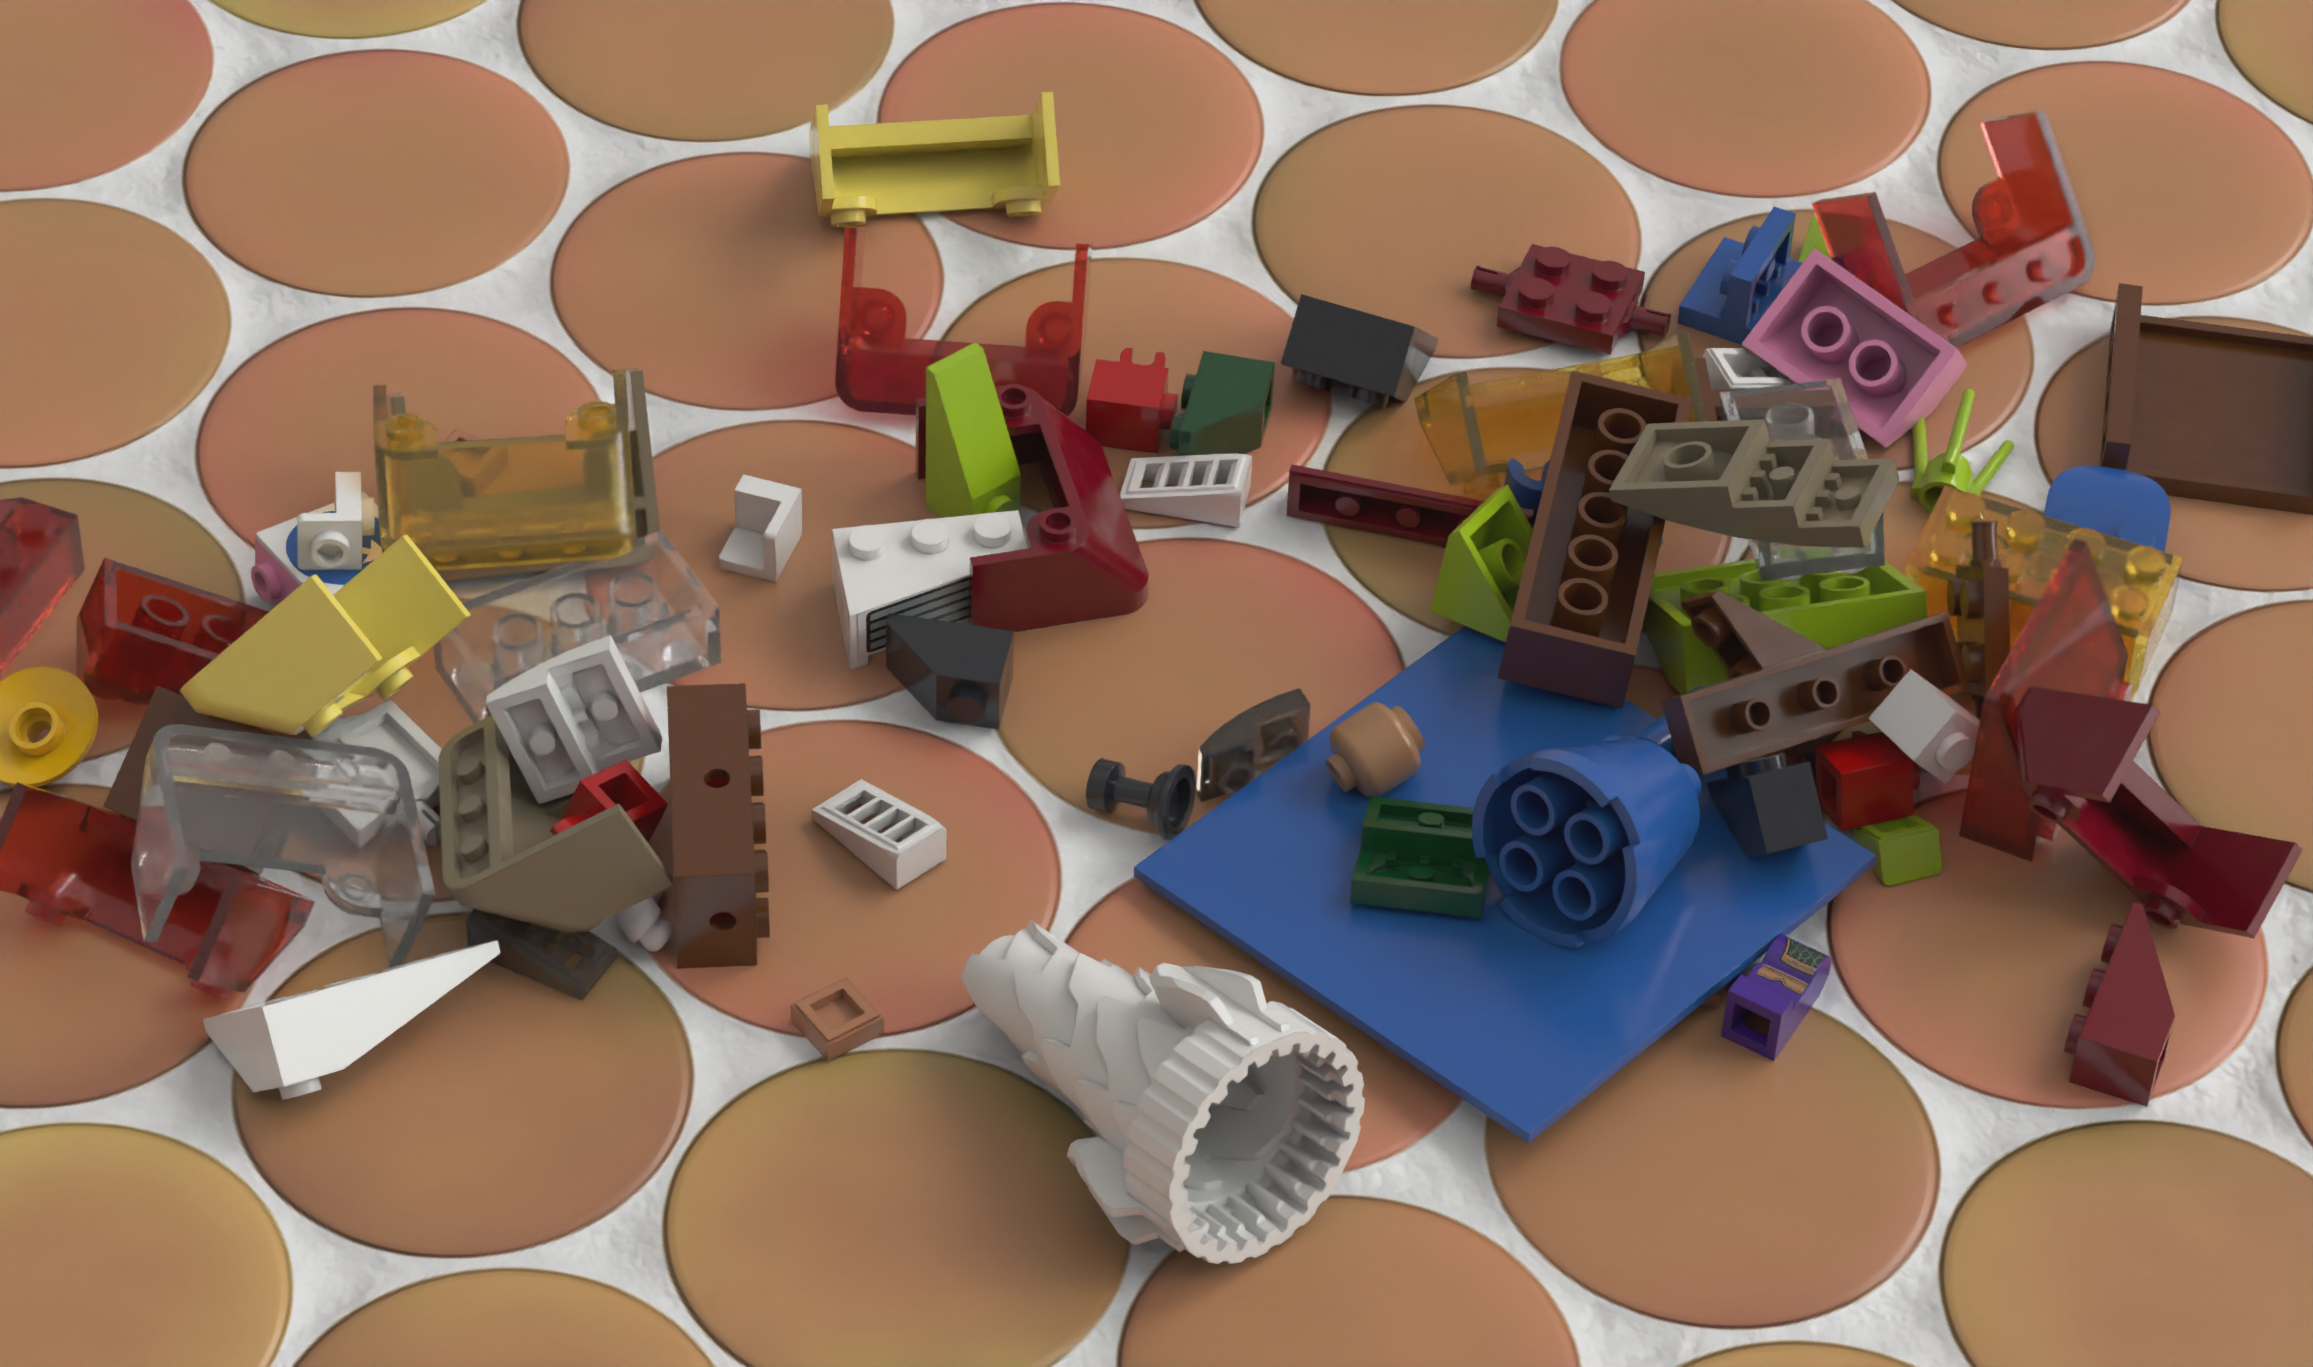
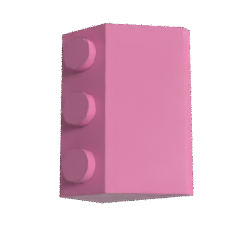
(1841, 328)

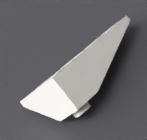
(325, 1030)

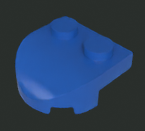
(2112, 504)

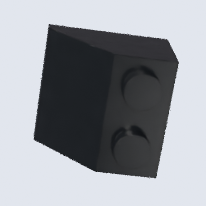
(1357, 350)

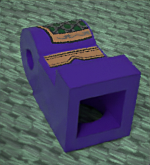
(1779, 990)

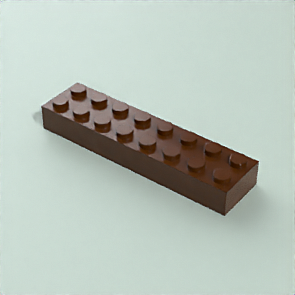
(1809, 694)

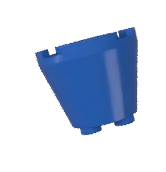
(1585, 834)

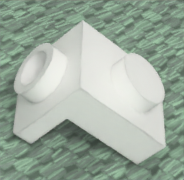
(335, 538)

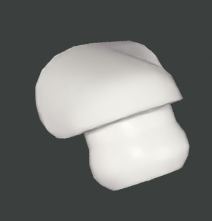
(644, 923)

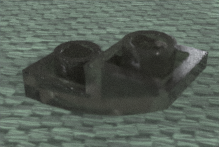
(1257, 735)

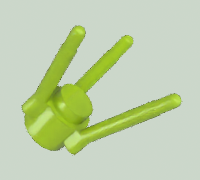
(1950, 467)

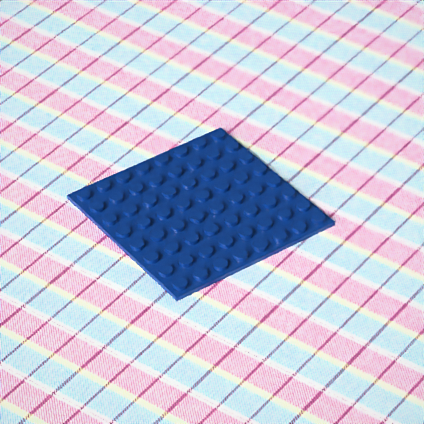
(1471, 998)

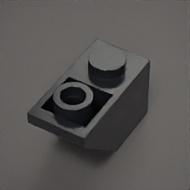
(1769, 804)

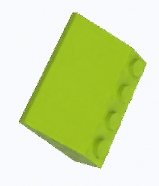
(1818, 606)

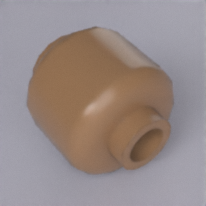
(1375, 750)

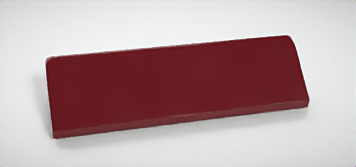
(1378, 505)

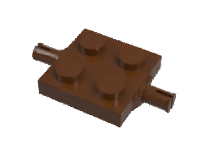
(1982, 610)

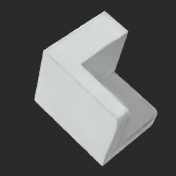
(765, 528)

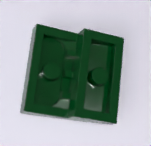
(1419, 859)

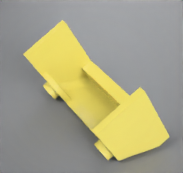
(935, 165)
(331, 650)

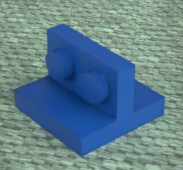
(1742, 280)

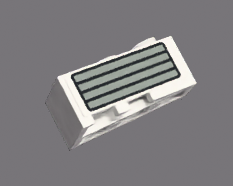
(911, 571)

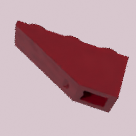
(2129, 1017)

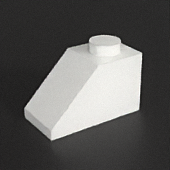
(1928, 726)

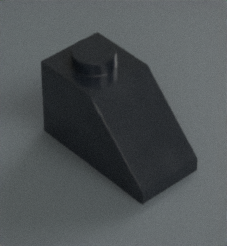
(952, 667)

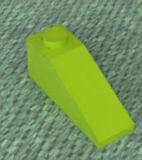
(967, 440)

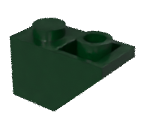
(1224, 406)

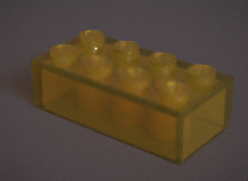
(2135, 577)

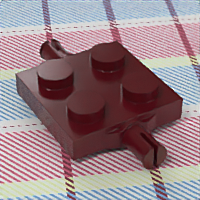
(1571, 299)

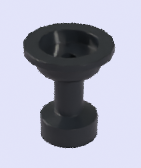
(1167, 799)

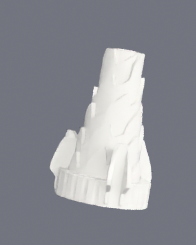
(1208, 1101)

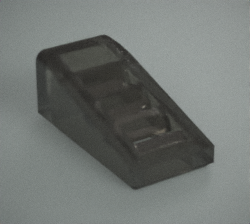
(528, 955)

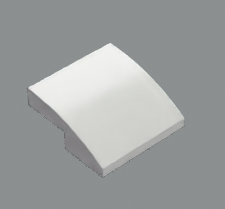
(573, 718)

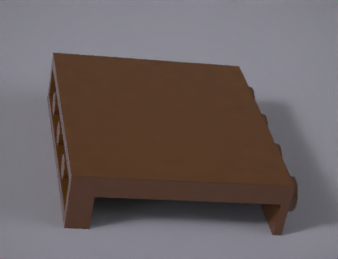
(2209, 408)

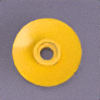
(41, 701)

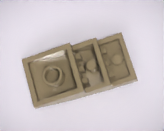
(1754, 488)

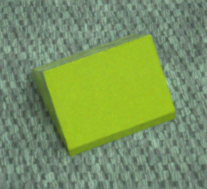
(1484, 566)

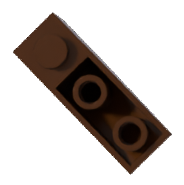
(1748, 642)

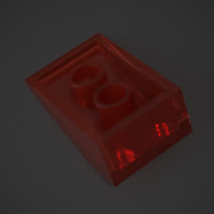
(151, 632)

